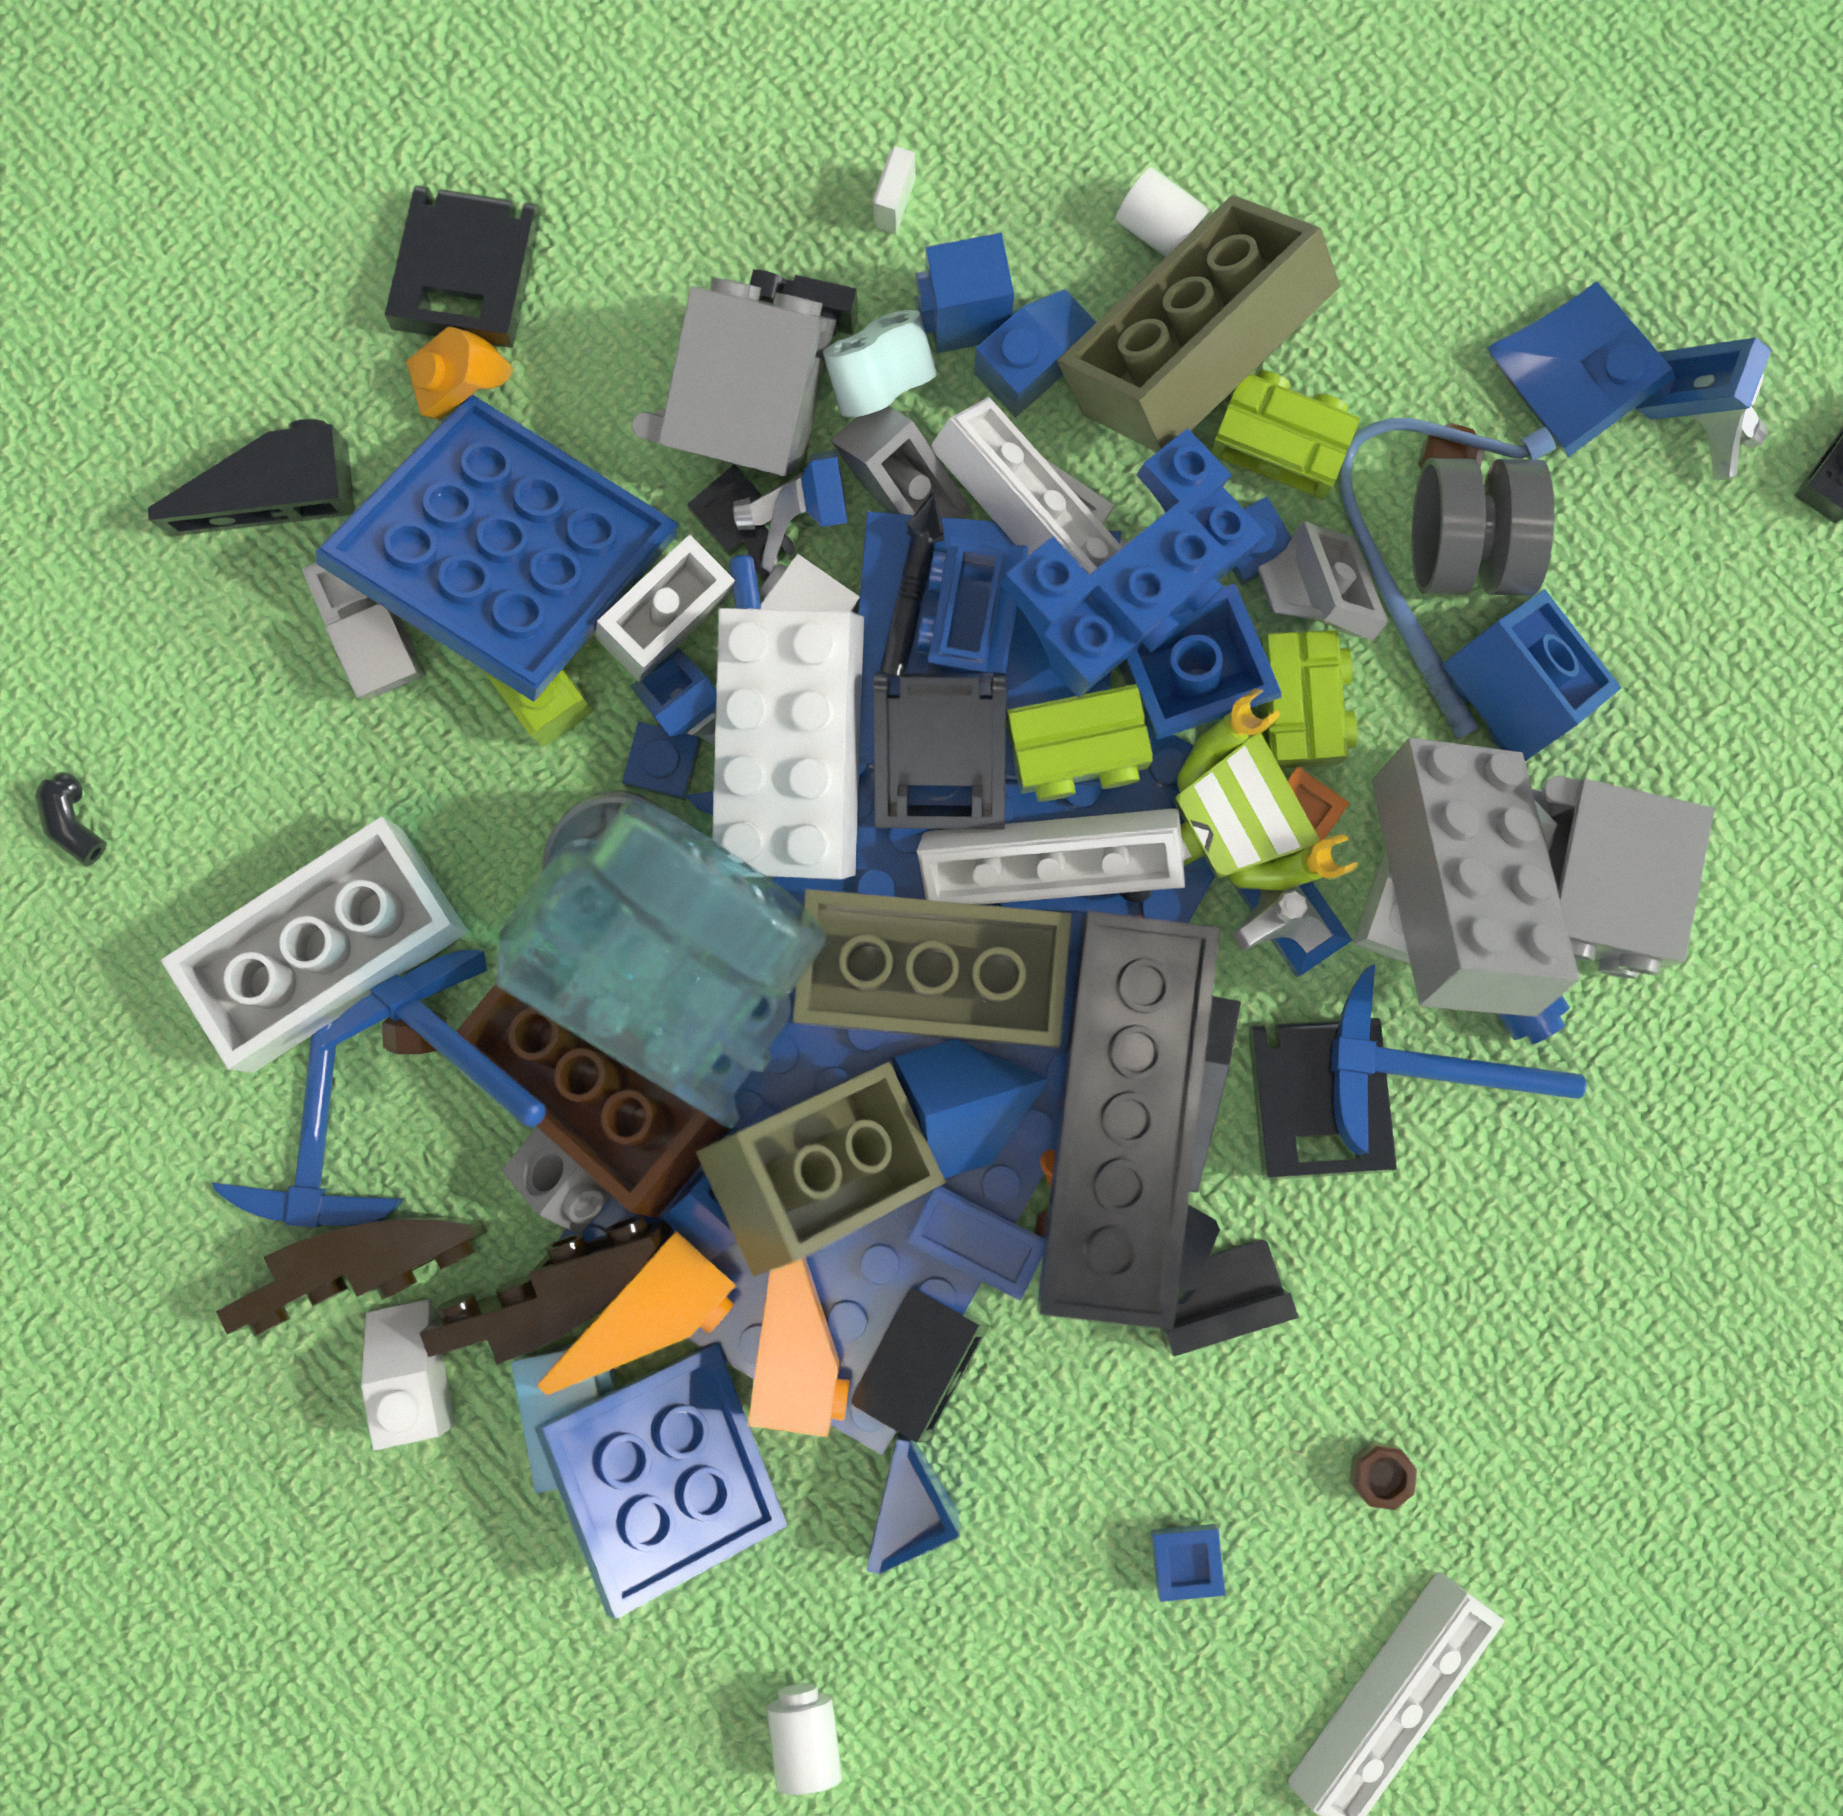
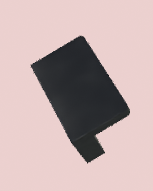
(1233, 1298)
(919, 1365)

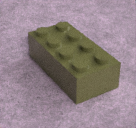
(1200, 322)
(936, 969)

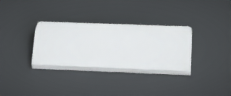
(1020, 486)
(1054, 858)
(1395, 1700)

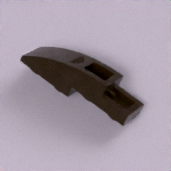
(369, 1254)
(555, 1296)

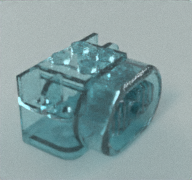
(662, 954)

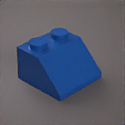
(1201, 668)
(1531, 677)

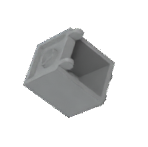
(744, 378)
(1626, 872)

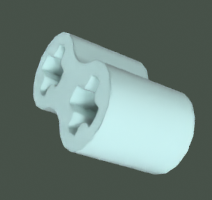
(879, 363)

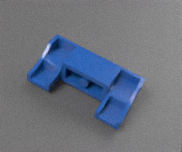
(1134, 596)

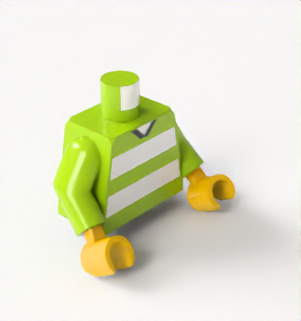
(1245, 811)

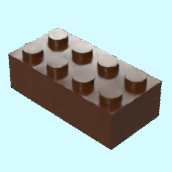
(598, 1109)

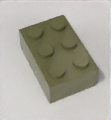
(820, 1169)

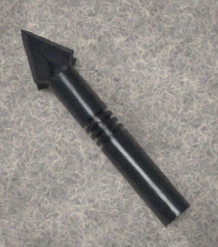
(925, 530)

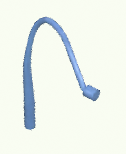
(1420, 647)

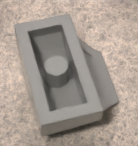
(1324, 581)

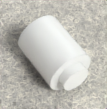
(1160, 212)
(803, 1740)

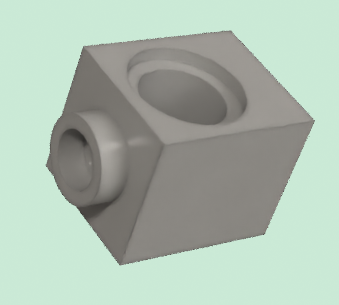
(374, 649)
(555, 1183)

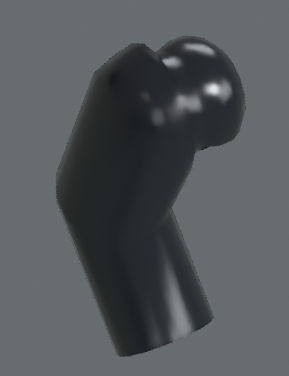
(59, 822)

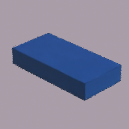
(976, 1241)

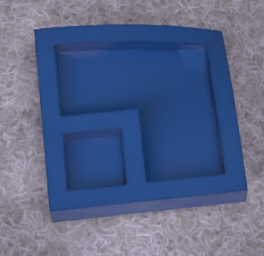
(1581, 367)

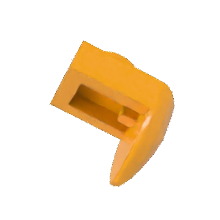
(453, 369)

